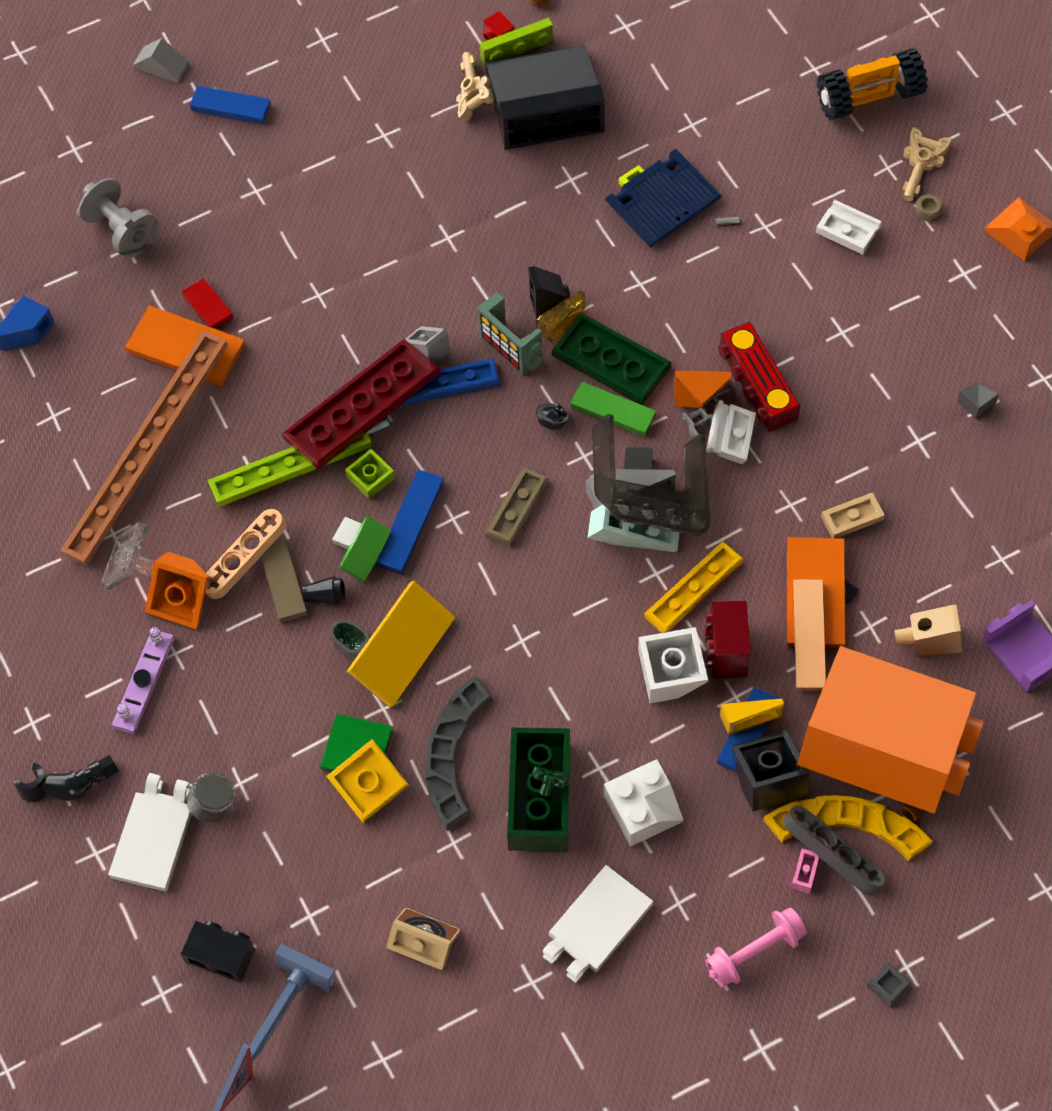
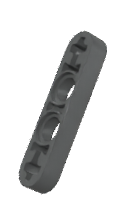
(867, 879)

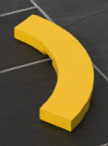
(858, 815)

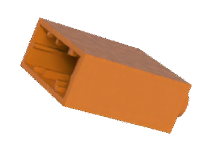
(891, 730)

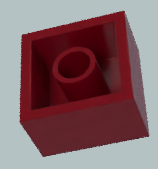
(728, 639)

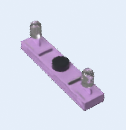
(143, 681)

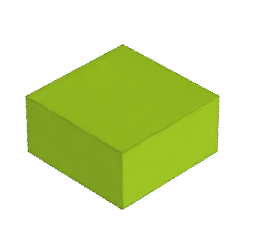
(370, 474)

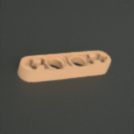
(246, 556)

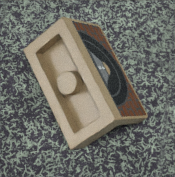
(422, 938)

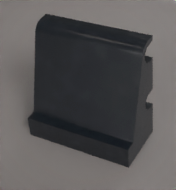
(546, 97)

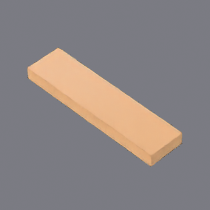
(809, 635)

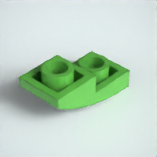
(365, 549)

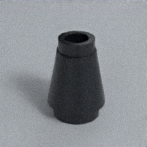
(325, 591)

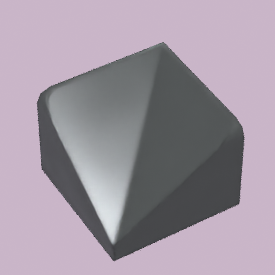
(977, 399)

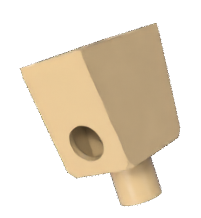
(932, 632)

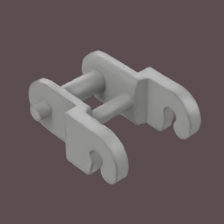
(687, 418)

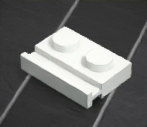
(848, 227)
(731, 432)

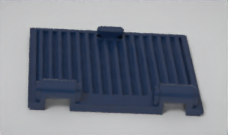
(663, 198)

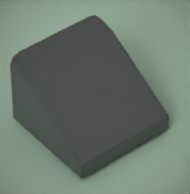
(638, 458)

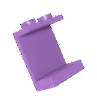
(1021, 646)

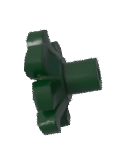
(549, 780)

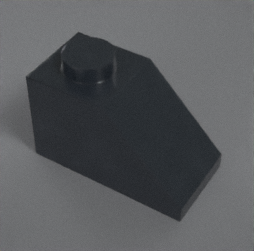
(545, 290)

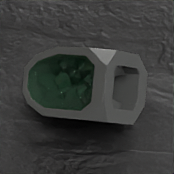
(349, 638)

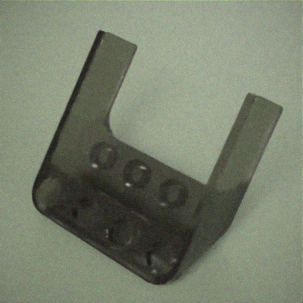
(647, 505)

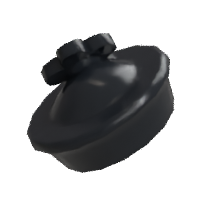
(552, 415)

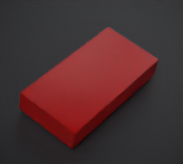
(207, 304)

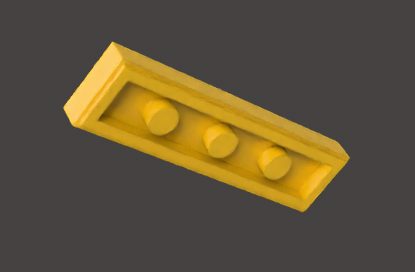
(693, 588)

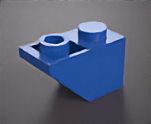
(25, 324)

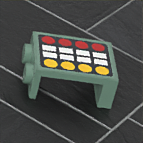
(522, 355)

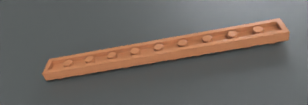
(144, 448)

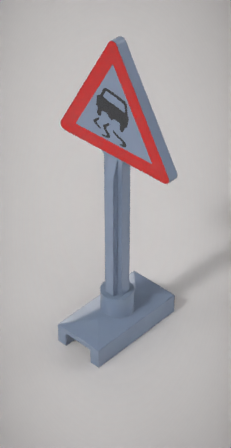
(302, 970)

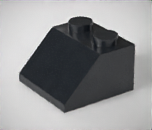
(770, 770)

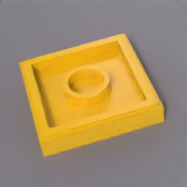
(367, 781)

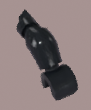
(65, 785)

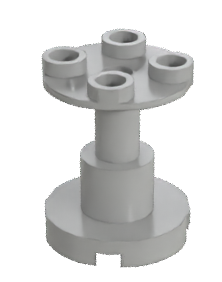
(129, 227)

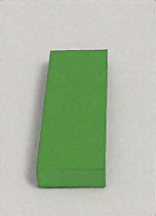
(626, 413)

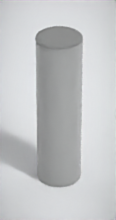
(722, 221)

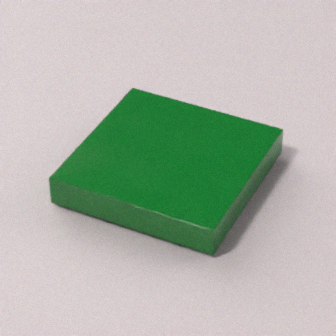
(349, 736)

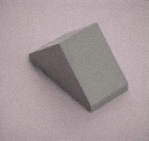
(161, 60)
(430, 342)

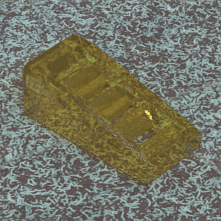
(560, 317)

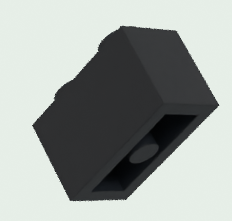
(218, 950)

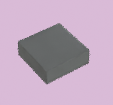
(889, 984)

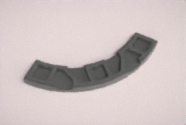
(443, 748)

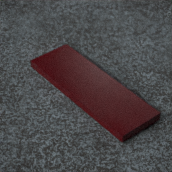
(361, 404)

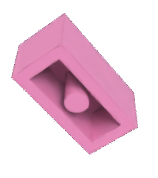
(805, 871)

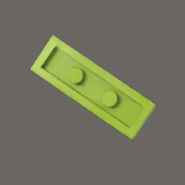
(517, 41)

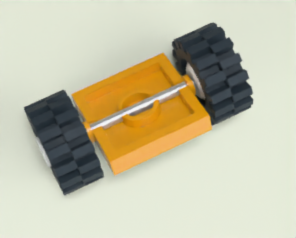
(872, 82)

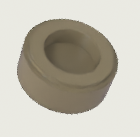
(928, 207)

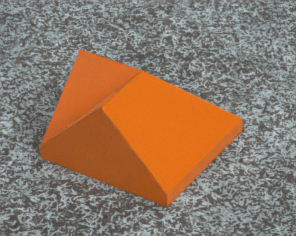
(698, 387)

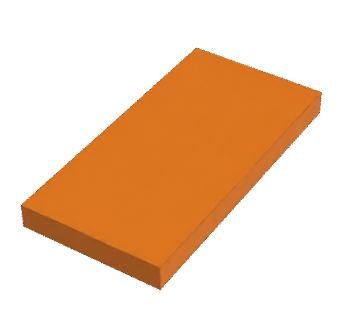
(169, 338)
(819, 561)

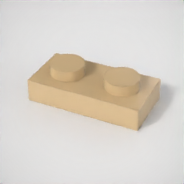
(852, 515)

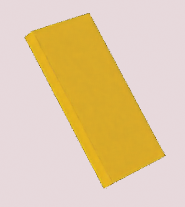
(401, 644)

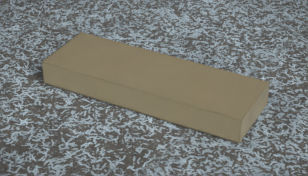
(516, 507)
(283, 582)

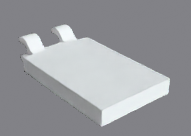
(152, 836)
(597, 923)

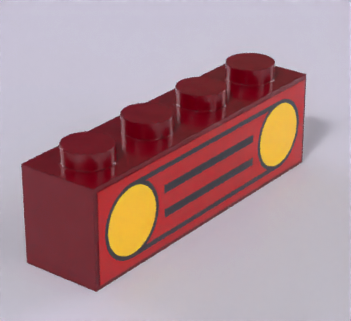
(759, 376)

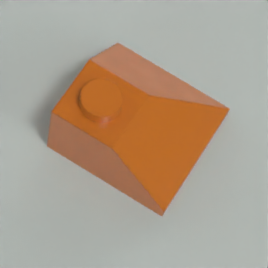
(1021, 229)
(177, 590)

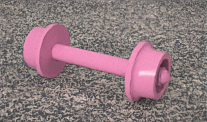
(788, 926)

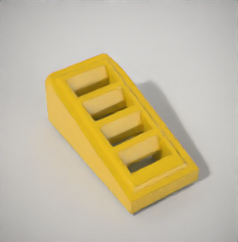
(746, 715)

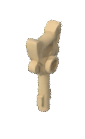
(473, 89)
(922, 159)

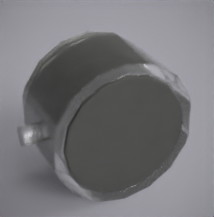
(210, 797)

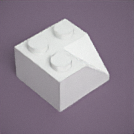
(671, 664)
(643, 802)

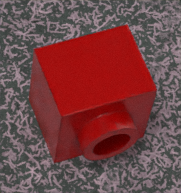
(496, 26)

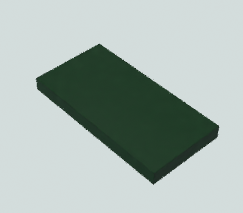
(611, 359)

